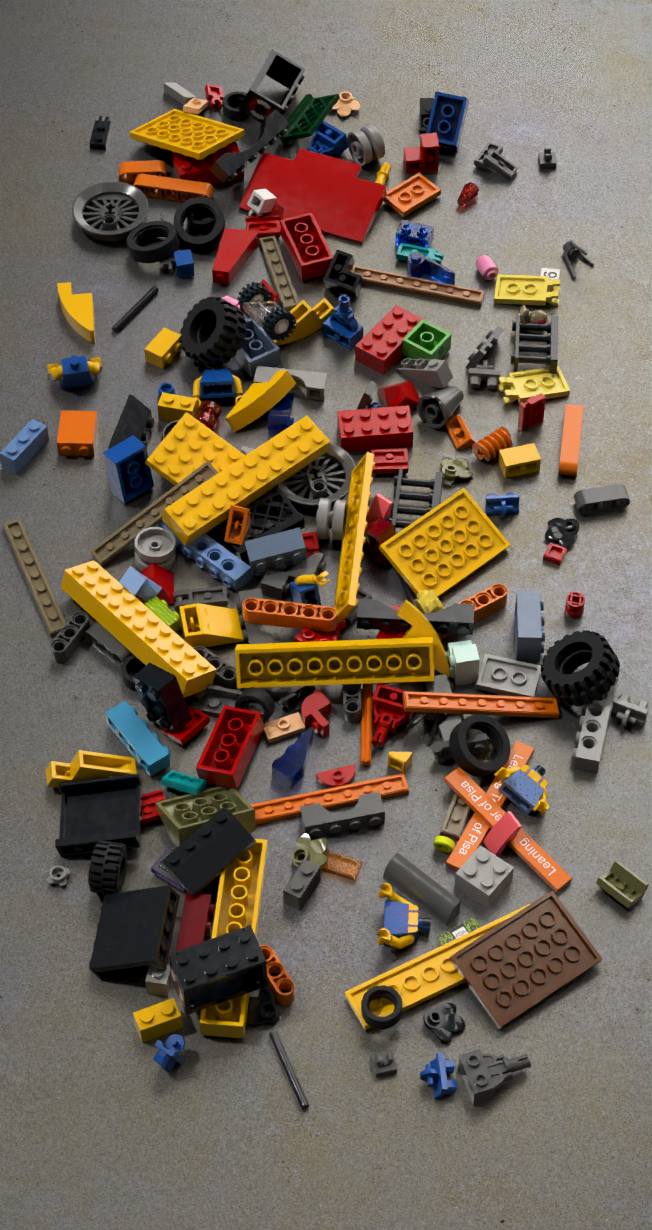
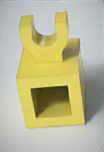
(428, 602)

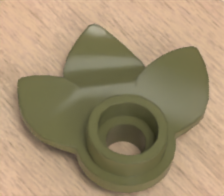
(455, 468)
(312, 850)

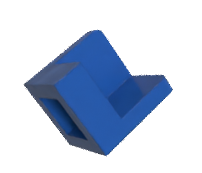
(184, 263)

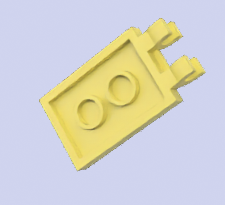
(526, 290)
(531, 383)

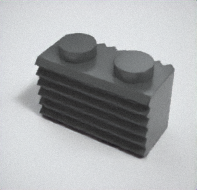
(301, 884)

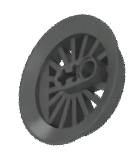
(122, 207)
(320, 480)

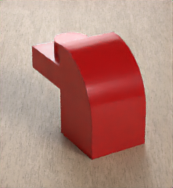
(314, 711)

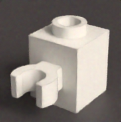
(261, 202)

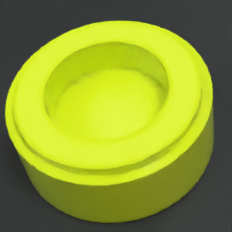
(444, 844)

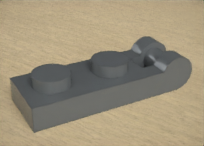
(210, 596)
(476, 744)

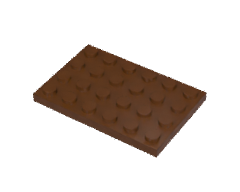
(525, 959)

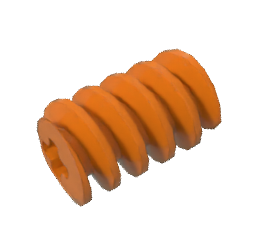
(491, 444)

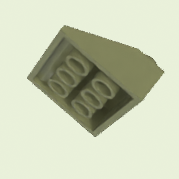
(189, 812)

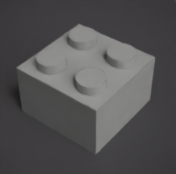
(484, 876)

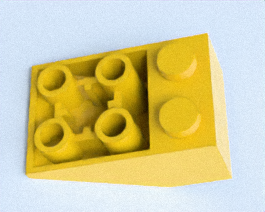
(210, 625)

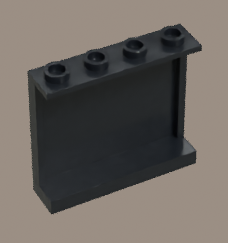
(99, 811)
(135, 930)

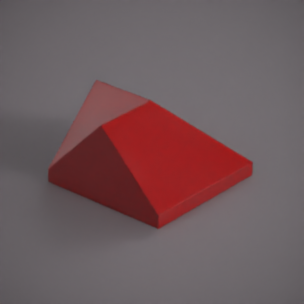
(400, 395)
(162, 578)

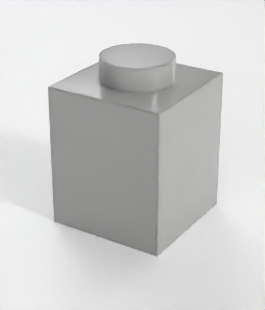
(158, 981)

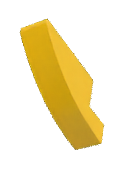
(78, 310)
(308, 319)
(260, 399)
(423, 628)
(89, 766)

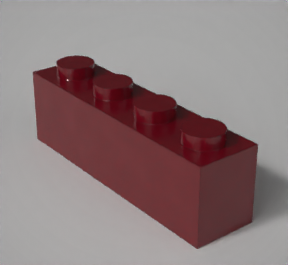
(195, 920)

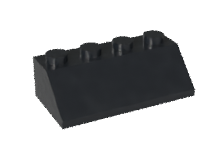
(134, 420)
(208, 851)

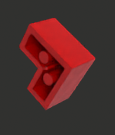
(424, 157)

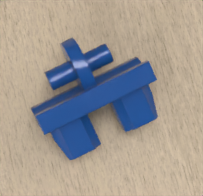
(502, 504)
(169, 1053)
(436, 1076)

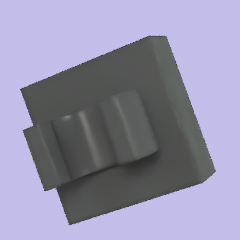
(547, 159)
(383, 1063)

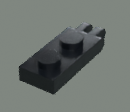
(100, 133)

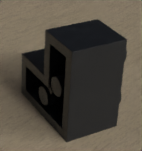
(340, 276)

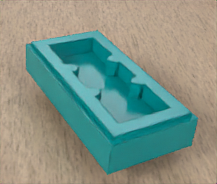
(183, 782)

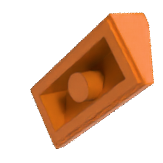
(460, 432)

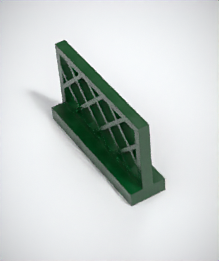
(308, 117)

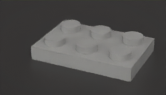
(508, 676)

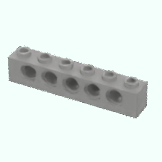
(595, 720)

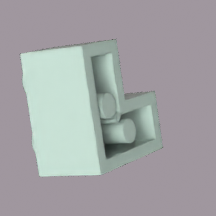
(463, 662)

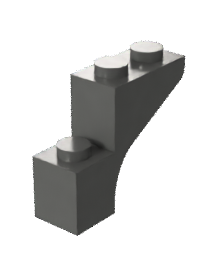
(276, 583)

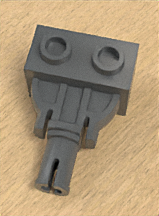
(487, 1073)

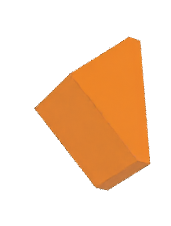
(237, 525)

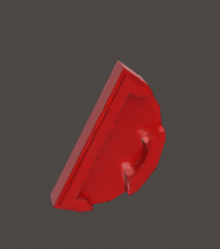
(337, 777)

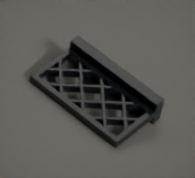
(287, 524)

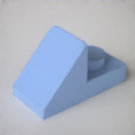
(139, 584)

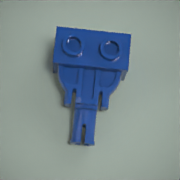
(328, 140)
(342, 325)

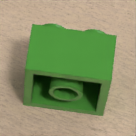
(426, 342)

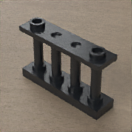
(551, 339)
(433, 498)

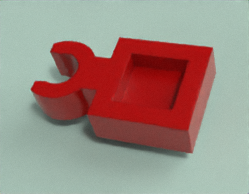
(214, 94)

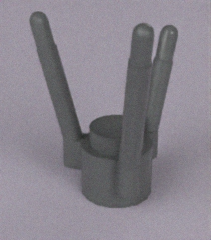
(572, 250)
(429, 716)

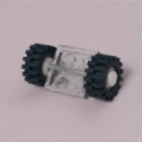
(276, 320)

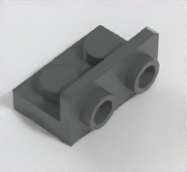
(217, 698)

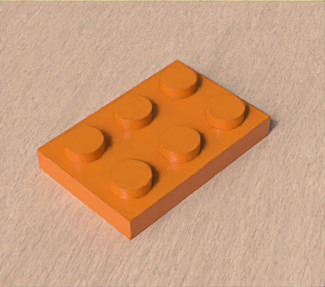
(411, 194)

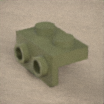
(623, 884)

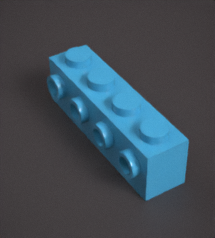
(138, 738)

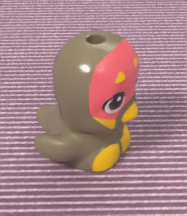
(534, 317)

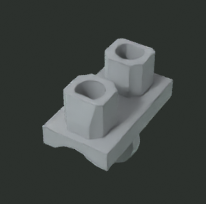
(484, 373)
(630, 712)

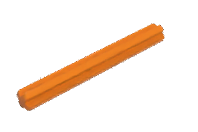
(366, 724)

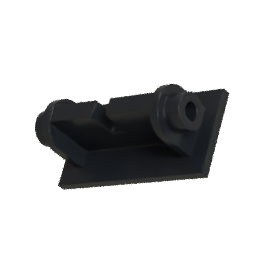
(294, 700)

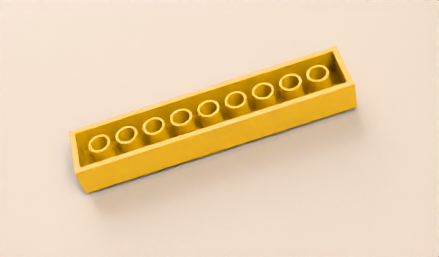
(245, 480)
(136, 626)
(335, 662)
(236, 908)

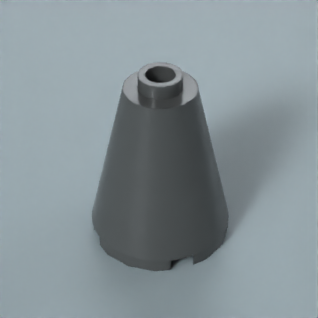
(439, 406)

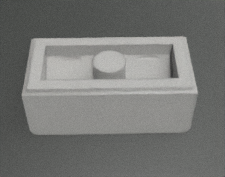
(178, 93)

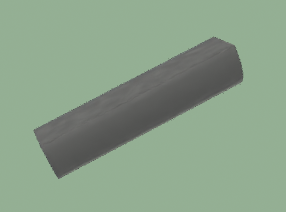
(422, 889)

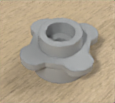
(58, 870)

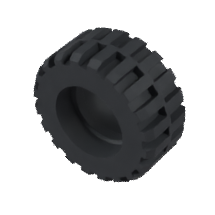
(226, 339)
(590, 681)

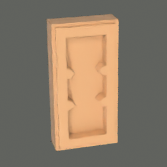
(195, 106)
(283, 727)

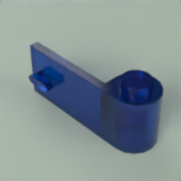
(419, 265)
(280, 414)

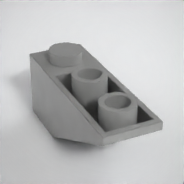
(427, 371)

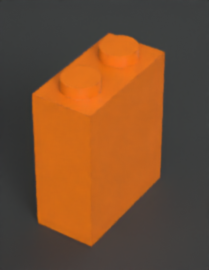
(77, 433)

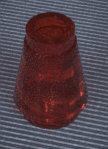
(467, 194)

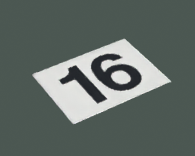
(552, 273)

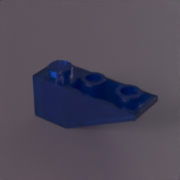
(292, 764)

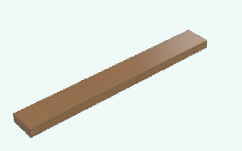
(420, 286)

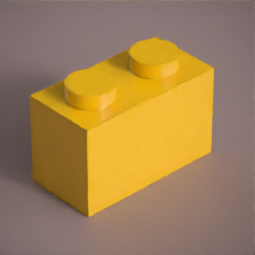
(163, 348)
(173, 407)
(519, 460)
(158, 1020)

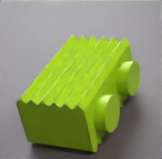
(162, 610)

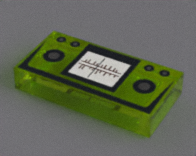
(458, 931)

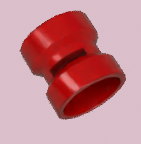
(574, 604)

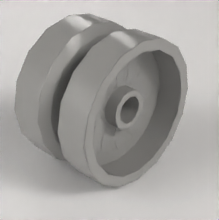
(366, 145)
(331, 519)
(155, 546)

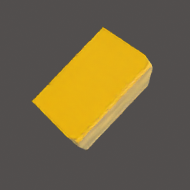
(400, 760)

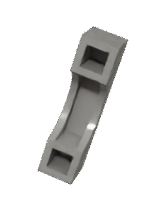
(310, 383)

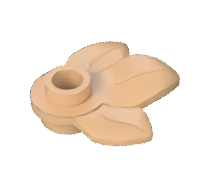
(346, 104)

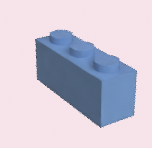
(24, 446)

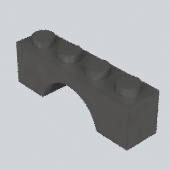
(251, 633)
(442, 685)
(319, 821)

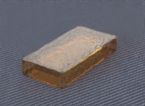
(342, 865)

